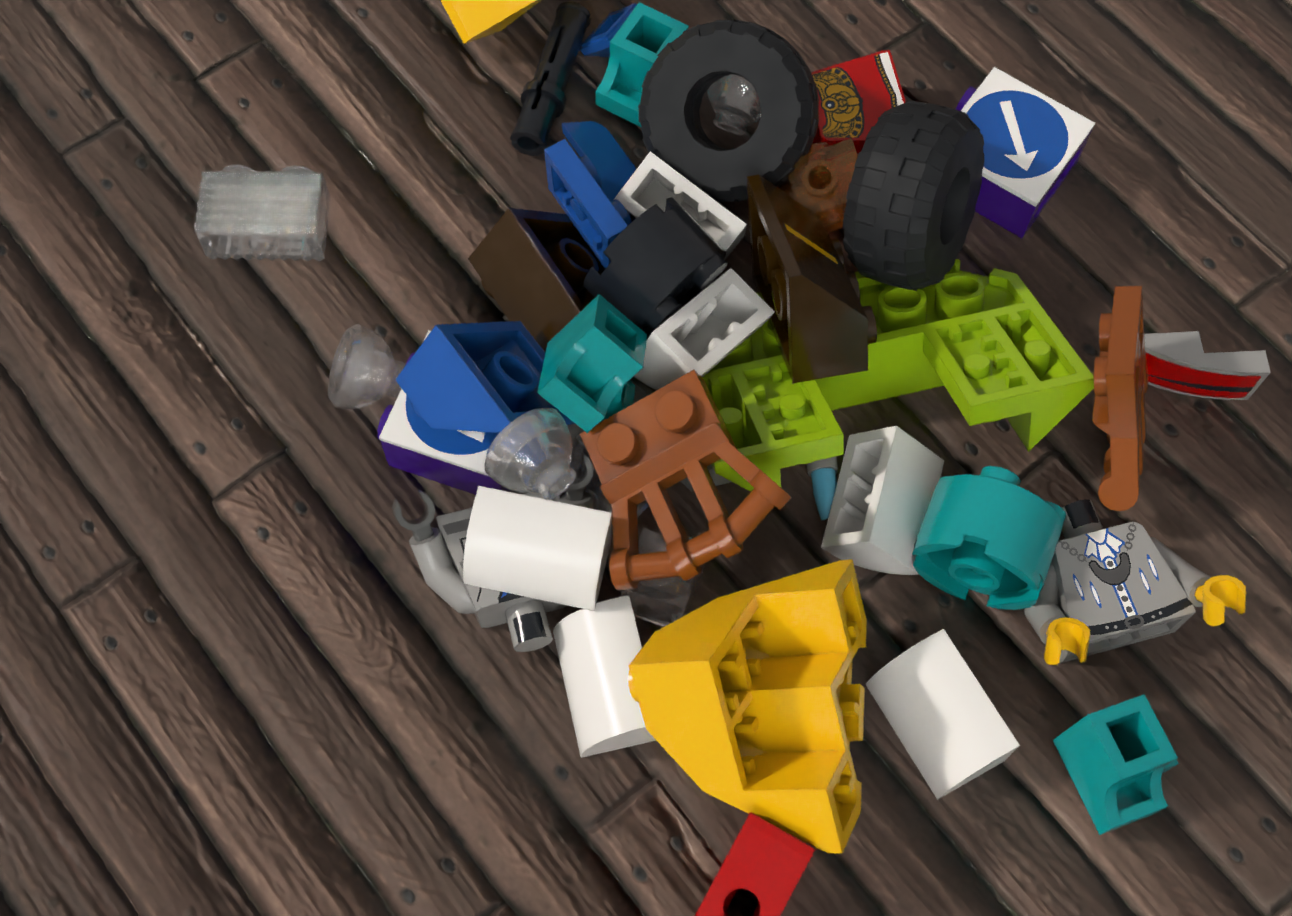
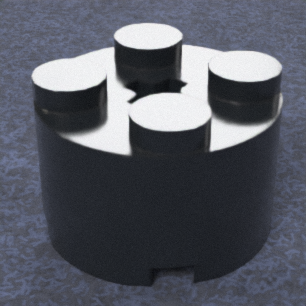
(657, 266)

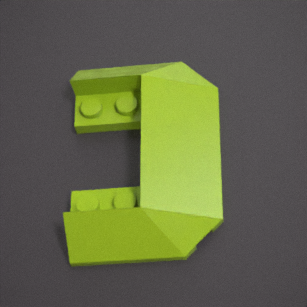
(965, 333)

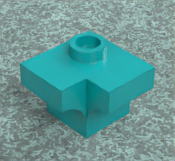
(631, 56)
(592, 364)
(1118, 762)

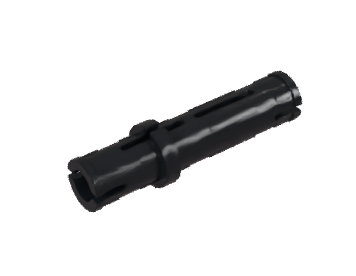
(544, 96)

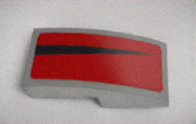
(1182, 367)

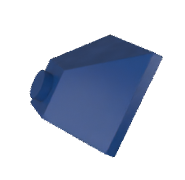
(475, 376)

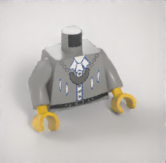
(1120, 589)

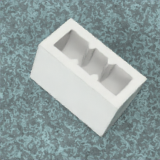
(657, 181)
(703, 331)
(881, 500)
(536, 548)
(595, 670)
(941, 714)

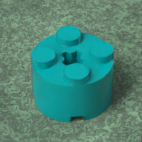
(988, 538)

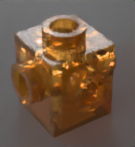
(820, 168)

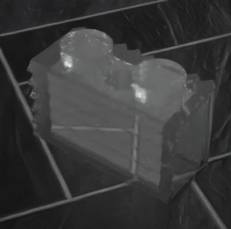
(263, 213)

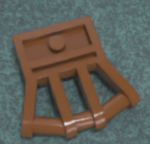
(1120, 397)
(653, 448)

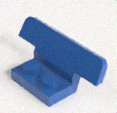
(590, 183)

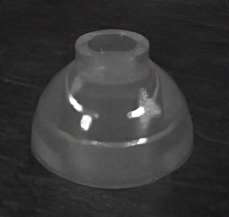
(734, 104)
(362, 370)
(533, 454)

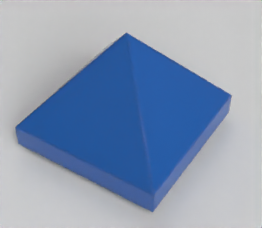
(599, 40)

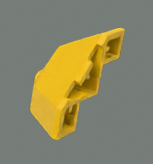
(764, 700)

